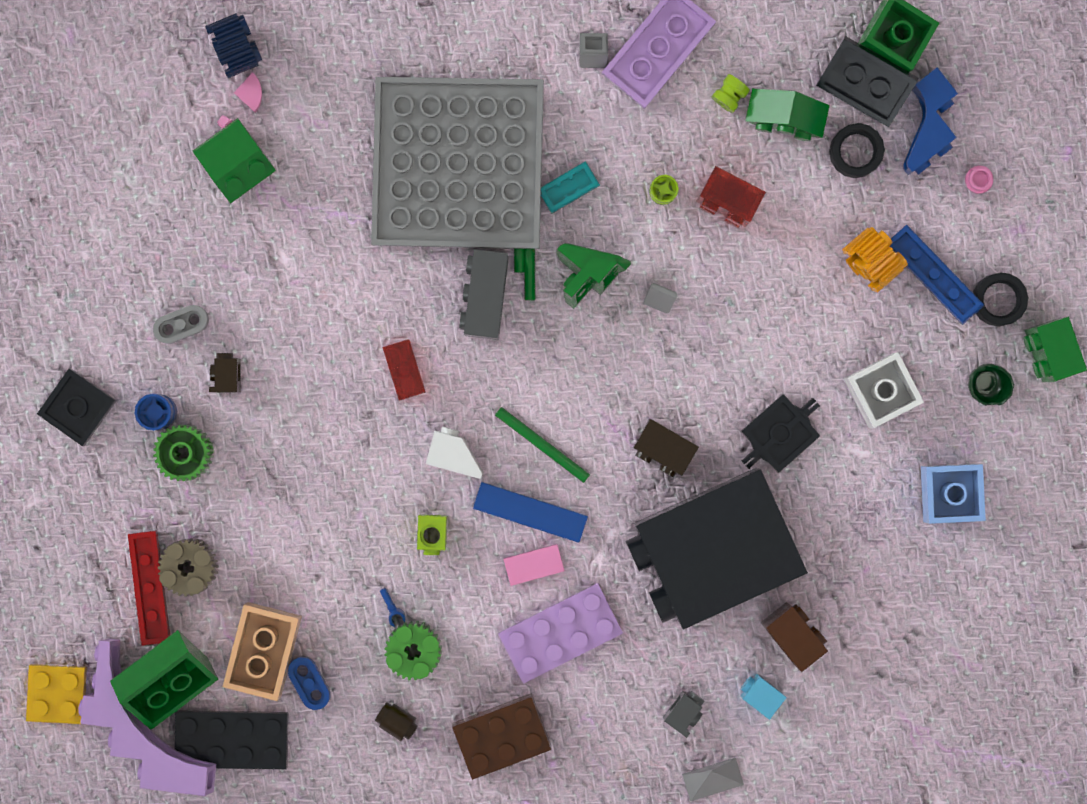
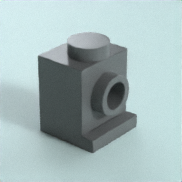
(684, 712)

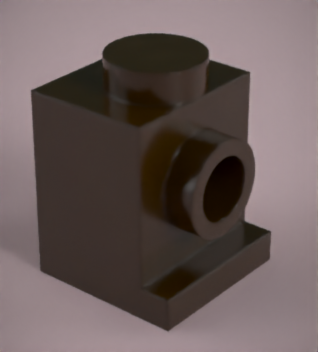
(225, 373)

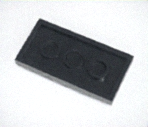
(234, 738)

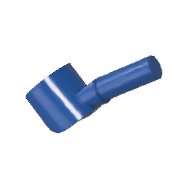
(391, 607)

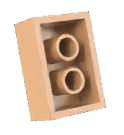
(262, 651)

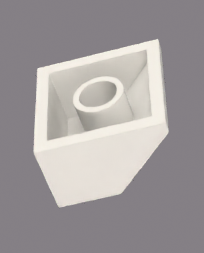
(453, 453)

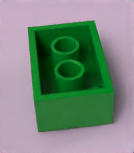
(164, 680)

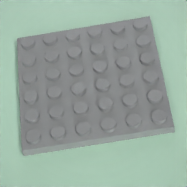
(457, 162)

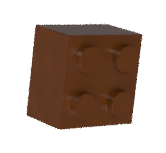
(794, 636)

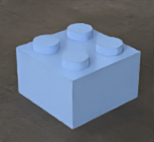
(953, 493)

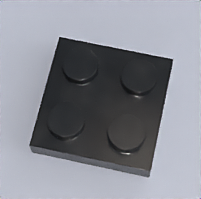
(76, 407)

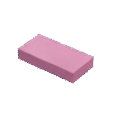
(533, 564)

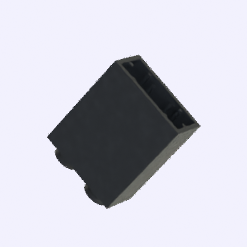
(716, 549)

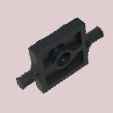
(780, 433)

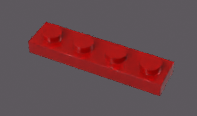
(148, 589)

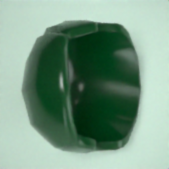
(990, 384)

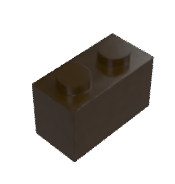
(665, 448)

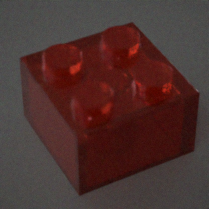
(730, 197)

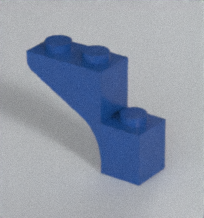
(933, 133)

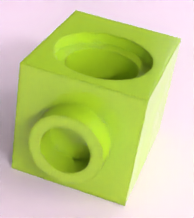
(435, 521)

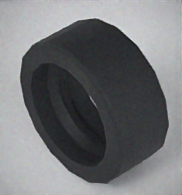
(878, 150)
(1021, 299)

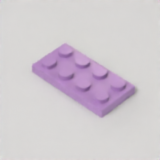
(658, 49)
(560, 633)

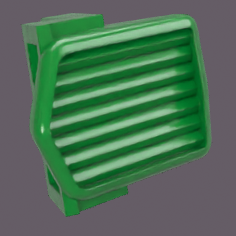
(591, 271)

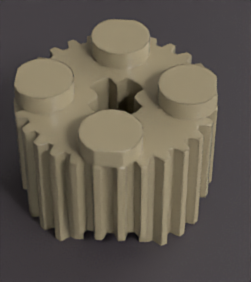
(172, 571)

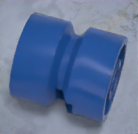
(155, 412)

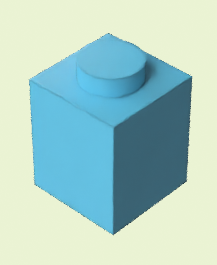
(762, 695)

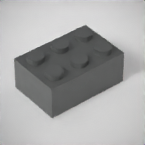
(484, 294)

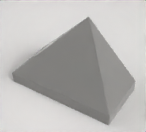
(713, 779)

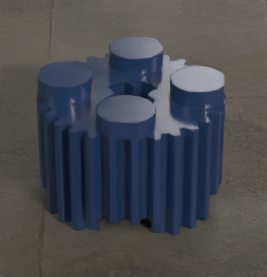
(233, 45)

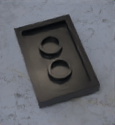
(867, 81)

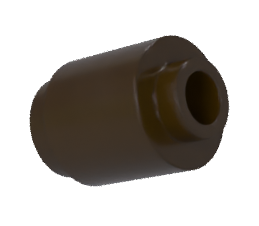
(396, 721)

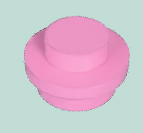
(979, 179)

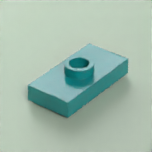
(569, 187)

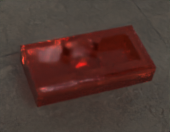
(404, 369)

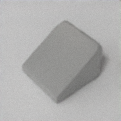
(593, 50)
(660, 298)

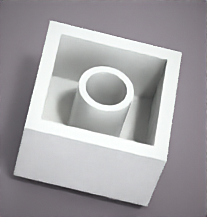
(883, 390)

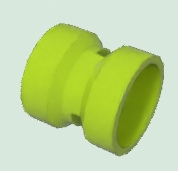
(730, 93)
(667, 188)

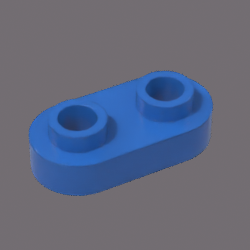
(307, 683)

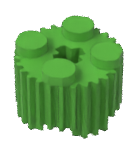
(168, 456)
(399, 658)

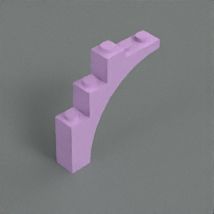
(161, 764)

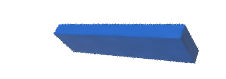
(936, 275)
(530, 512)

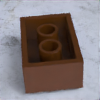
(501, 736)

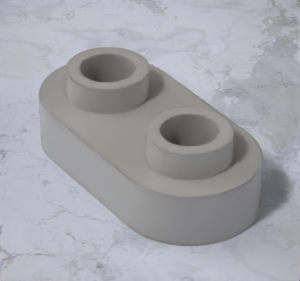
(181, 324)

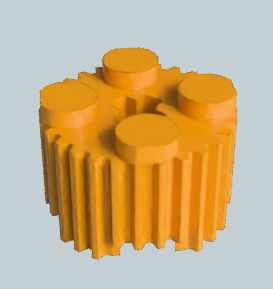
(874, 258)

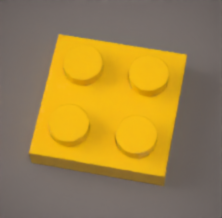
(55, 693)

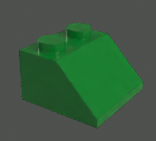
(234, 160)

